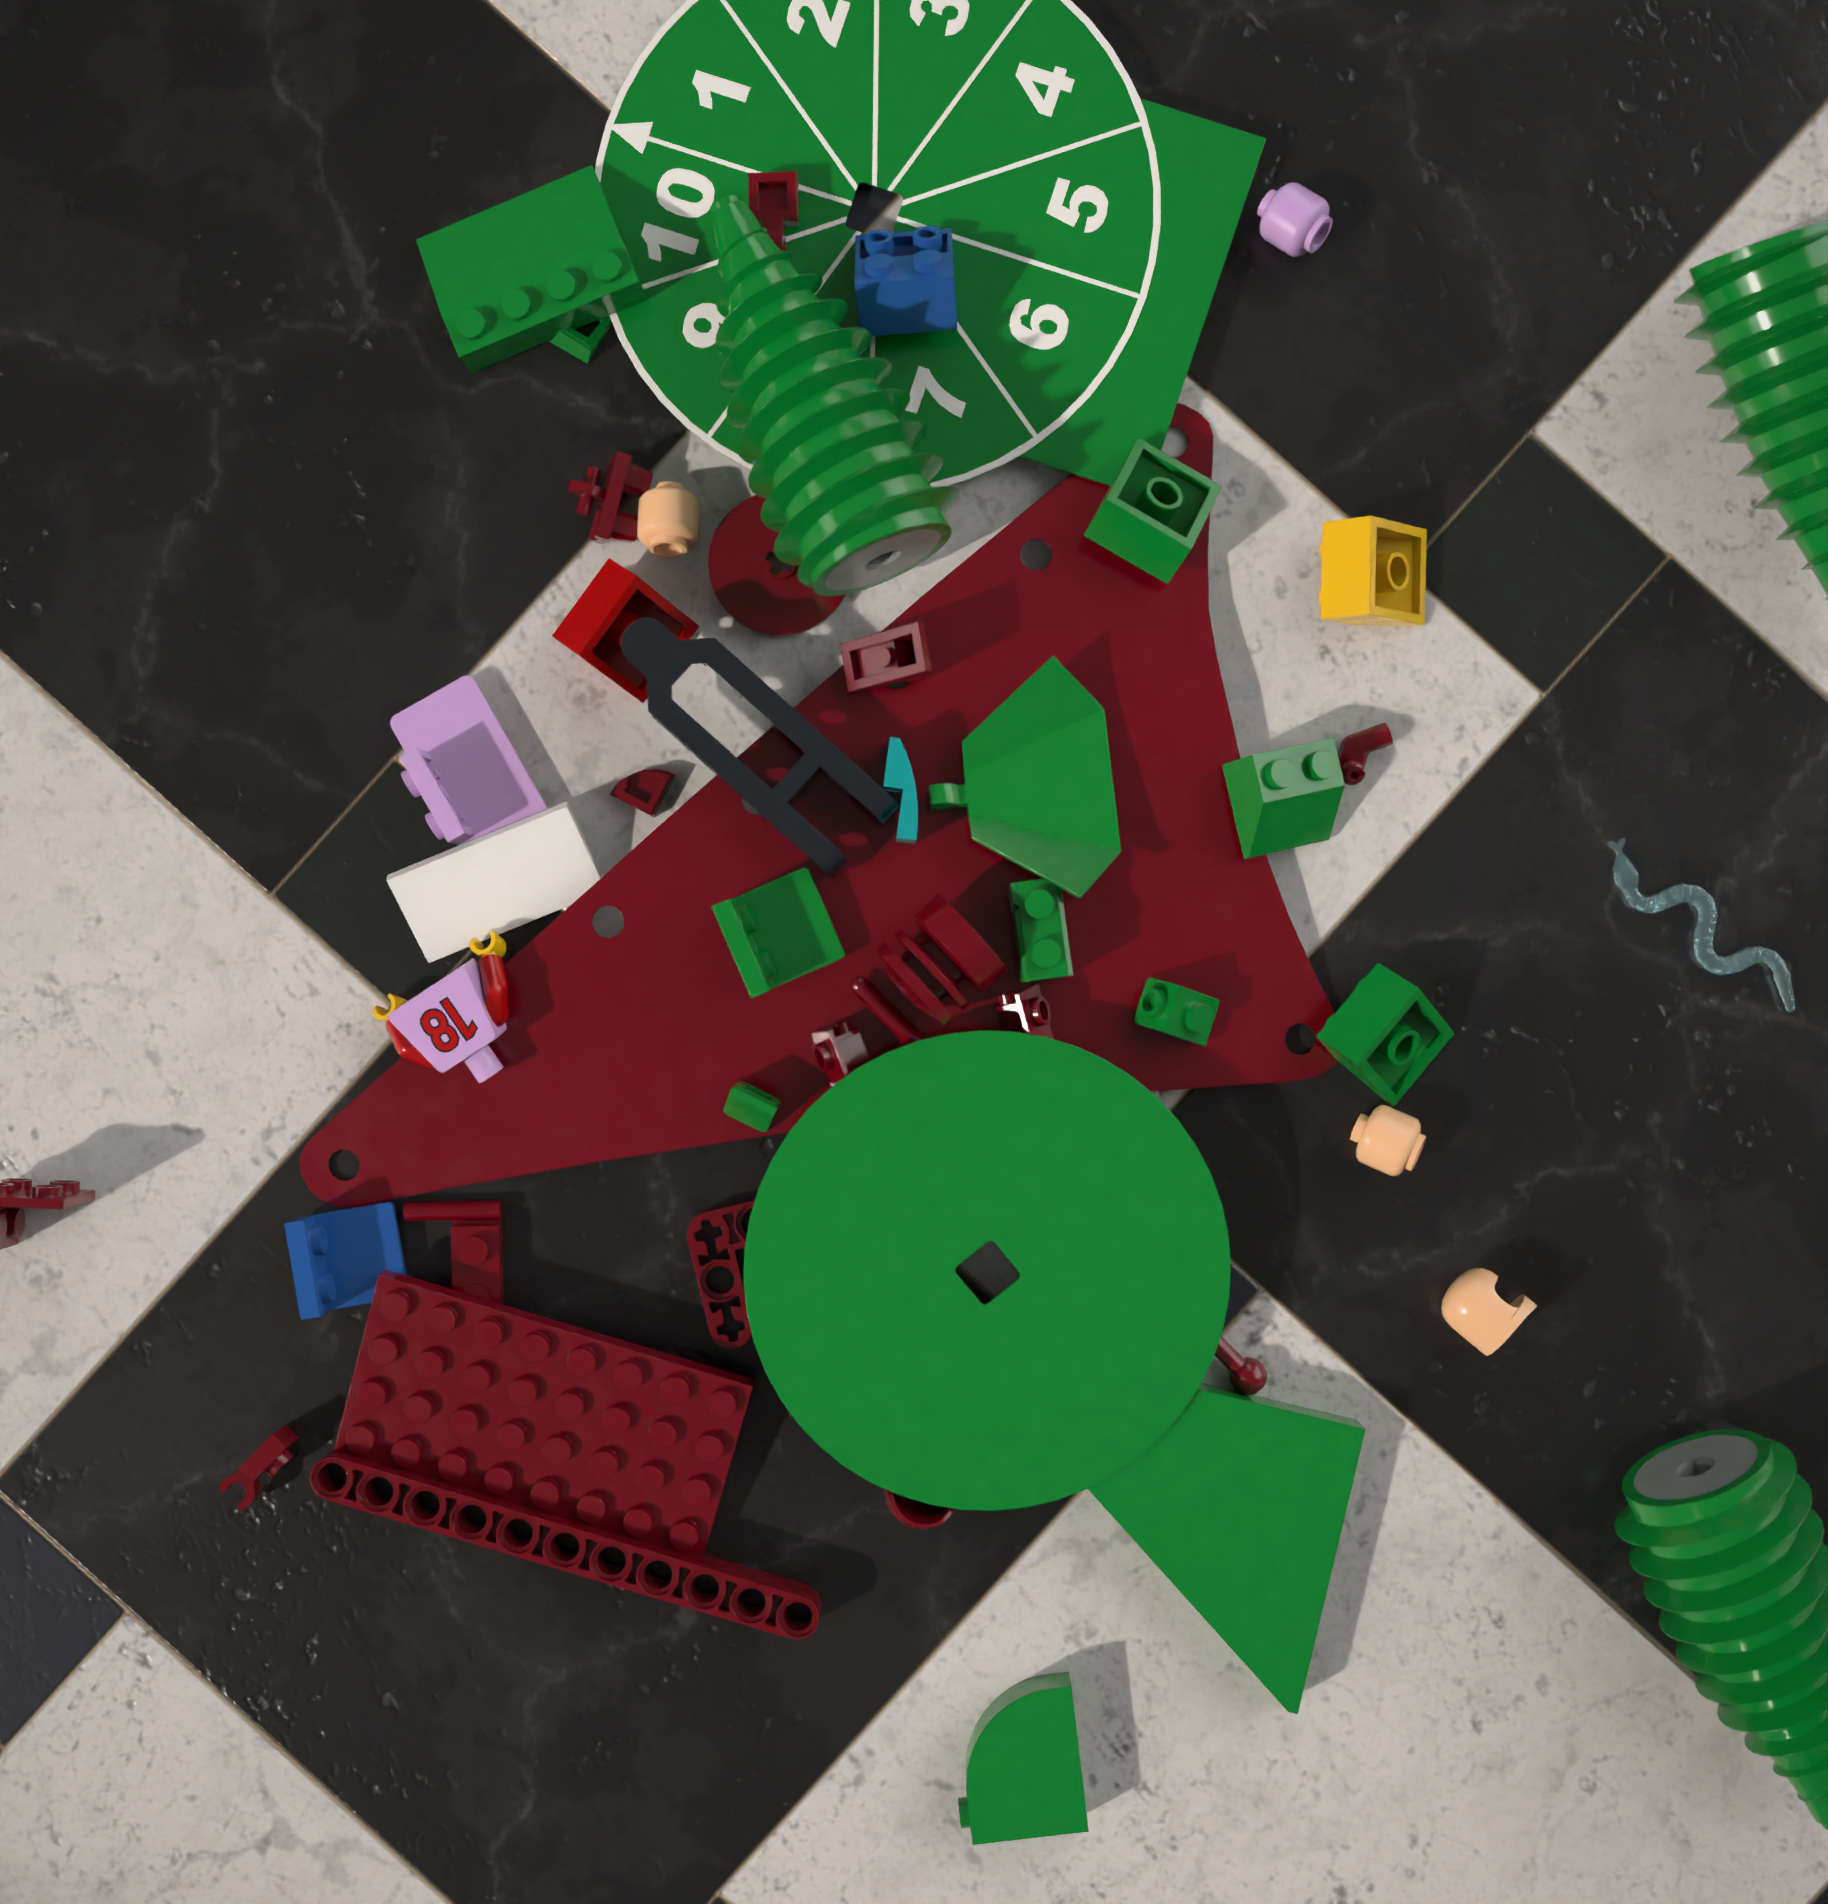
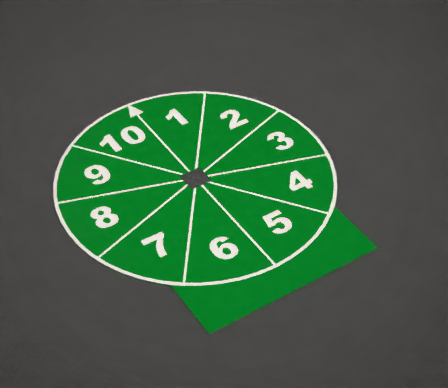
(1071, 205)

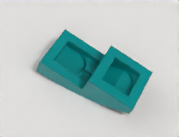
(900, 779)

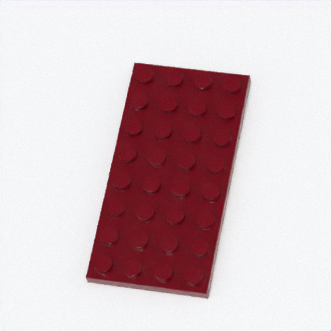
(543, 1413)

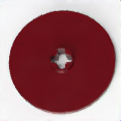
(746, 583)

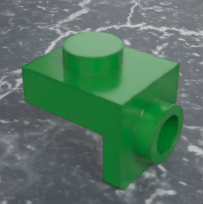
(1176, 1011)

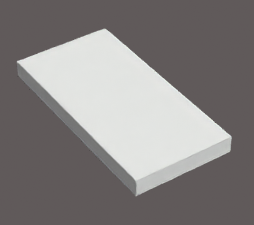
(495, 882)

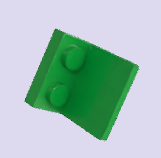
(778, 932)

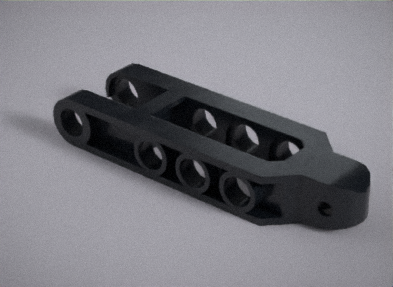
(665, 658)

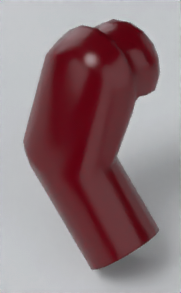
(1356, 748)

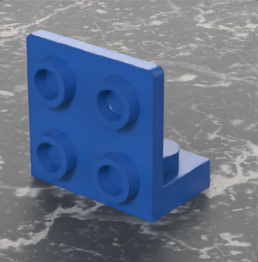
(341, 1256)

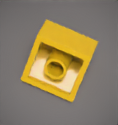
(1373, 572)

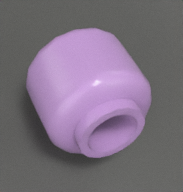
(1294, 219)

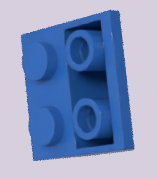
(905, 281)

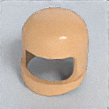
(1479, 1313)

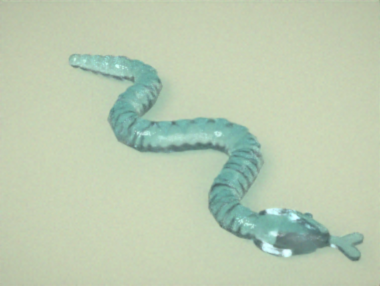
(1627, 880)

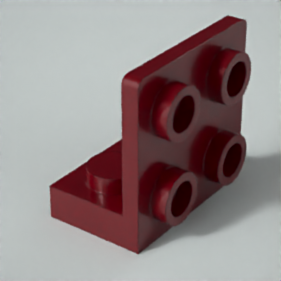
(20, 1193)

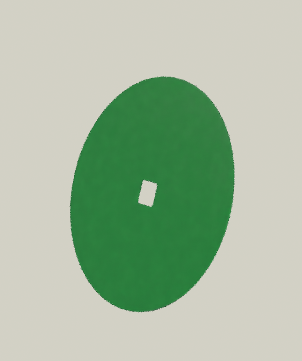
(912, 1175)

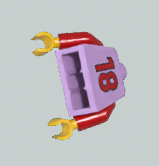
(455, 1015)

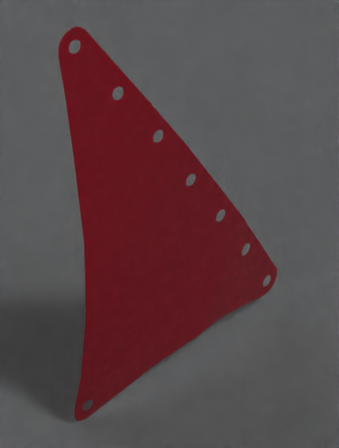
(649, 1030)

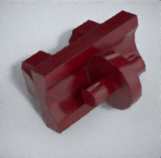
(620, 478)

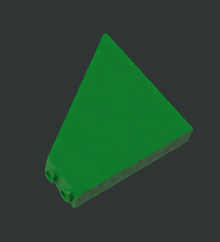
(1245, 1521)

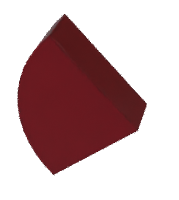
(644, 789)

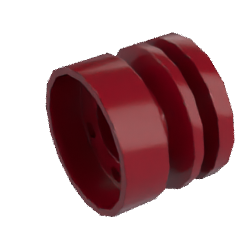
(941, 960)

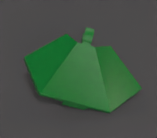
(1041, 782)

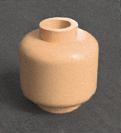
(668, 519)
(1388, 1140)

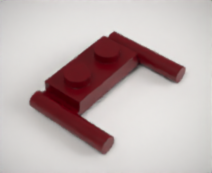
(474, 1243)

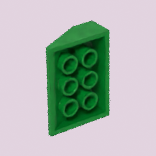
(530, 269)

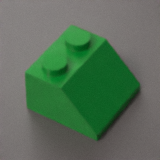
(1153, 511)
(1285, 796)
(1386, 1033)

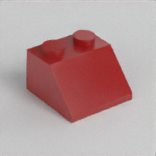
(604, 612)

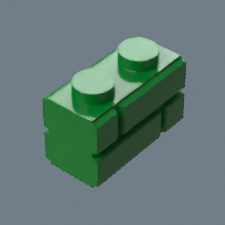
(1039, 930)

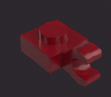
(775, 202)
(267, 1458)

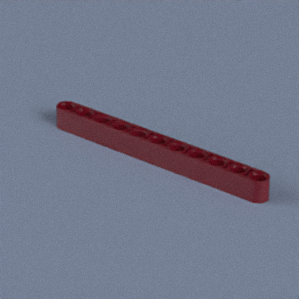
(586, 1562)

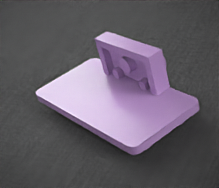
(463, 764)

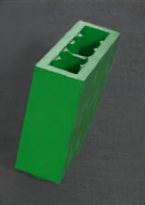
(1025, 1765)

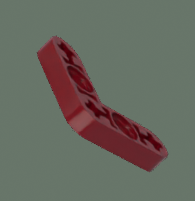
(732, 1238)

